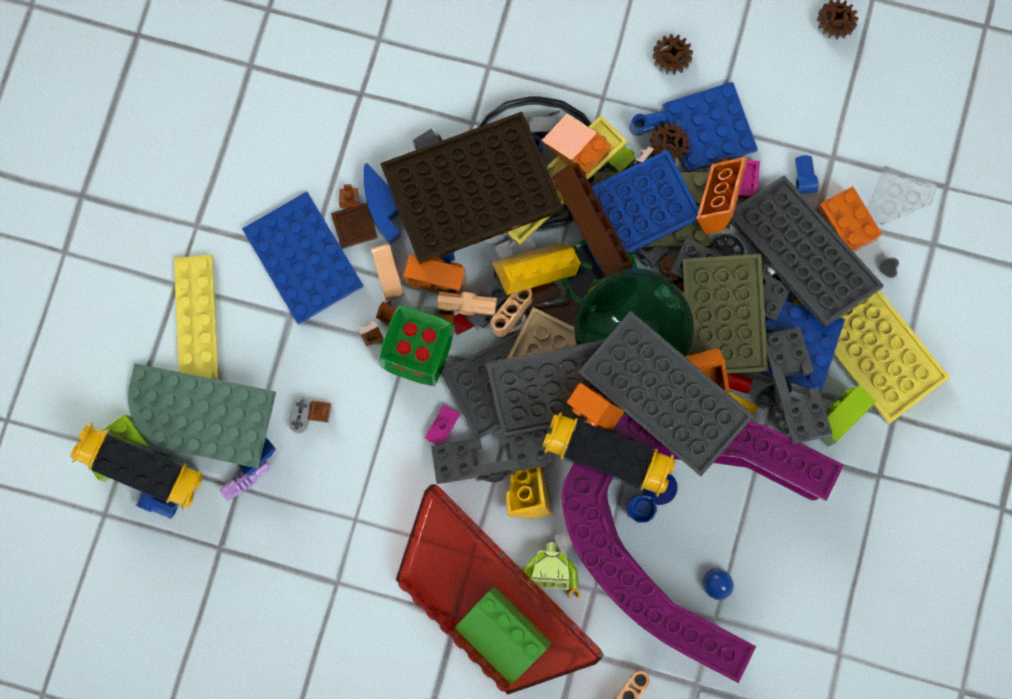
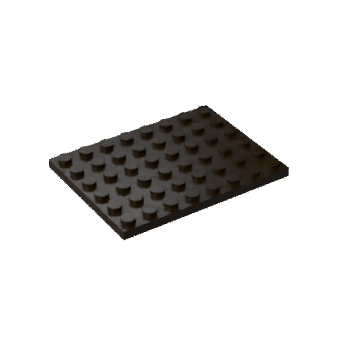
(471, 187)

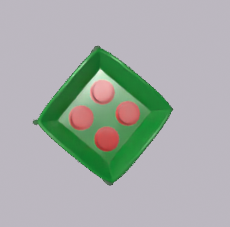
(416, 345)

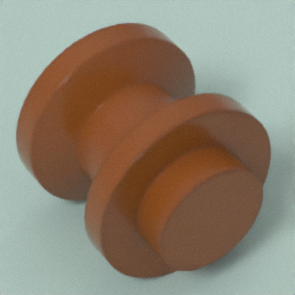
(666, 265)

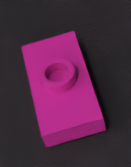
(750, 179)
(442, 425)

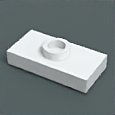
(511, 248)

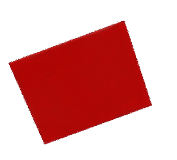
(461, 324)

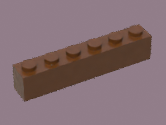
(591, 219)

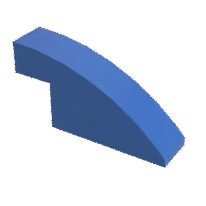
(381, 204)

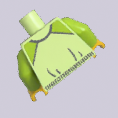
(553, 570)

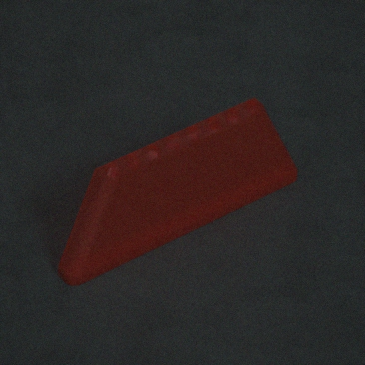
(455, 564)

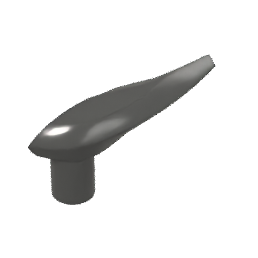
(563, 299)

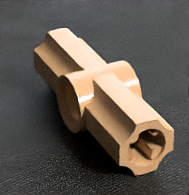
(467, 303)

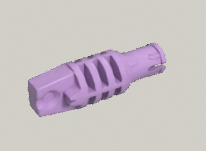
(242, 482)

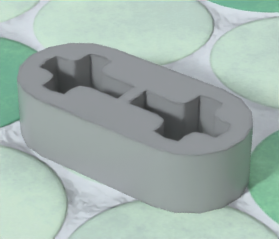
(295, 413)

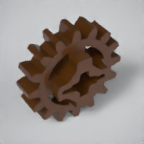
(839, 26)
(678, 48)
(675, 136)

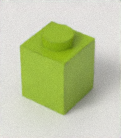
(621, 160)

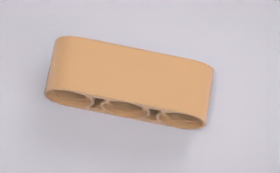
(387, 271)
(511, 319)
(630, 685)

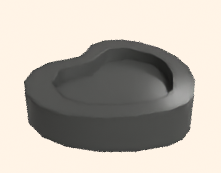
(889, 267)

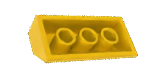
(536, 267)

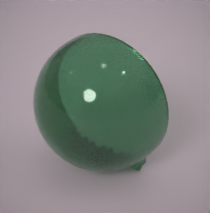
(644, 293)

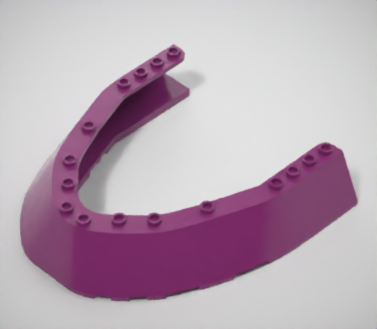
(626, 583)

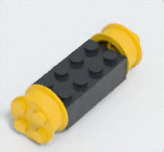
(609, 454)
(136, 465)

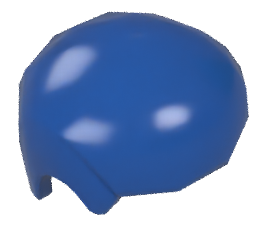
(641, 508)
(718, 584)

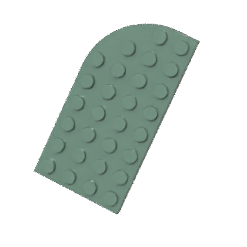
(200, 414)

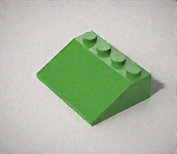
(503, 635)

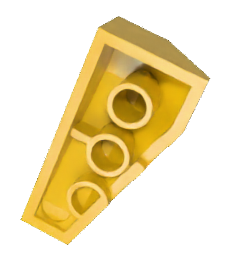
(528, 494)

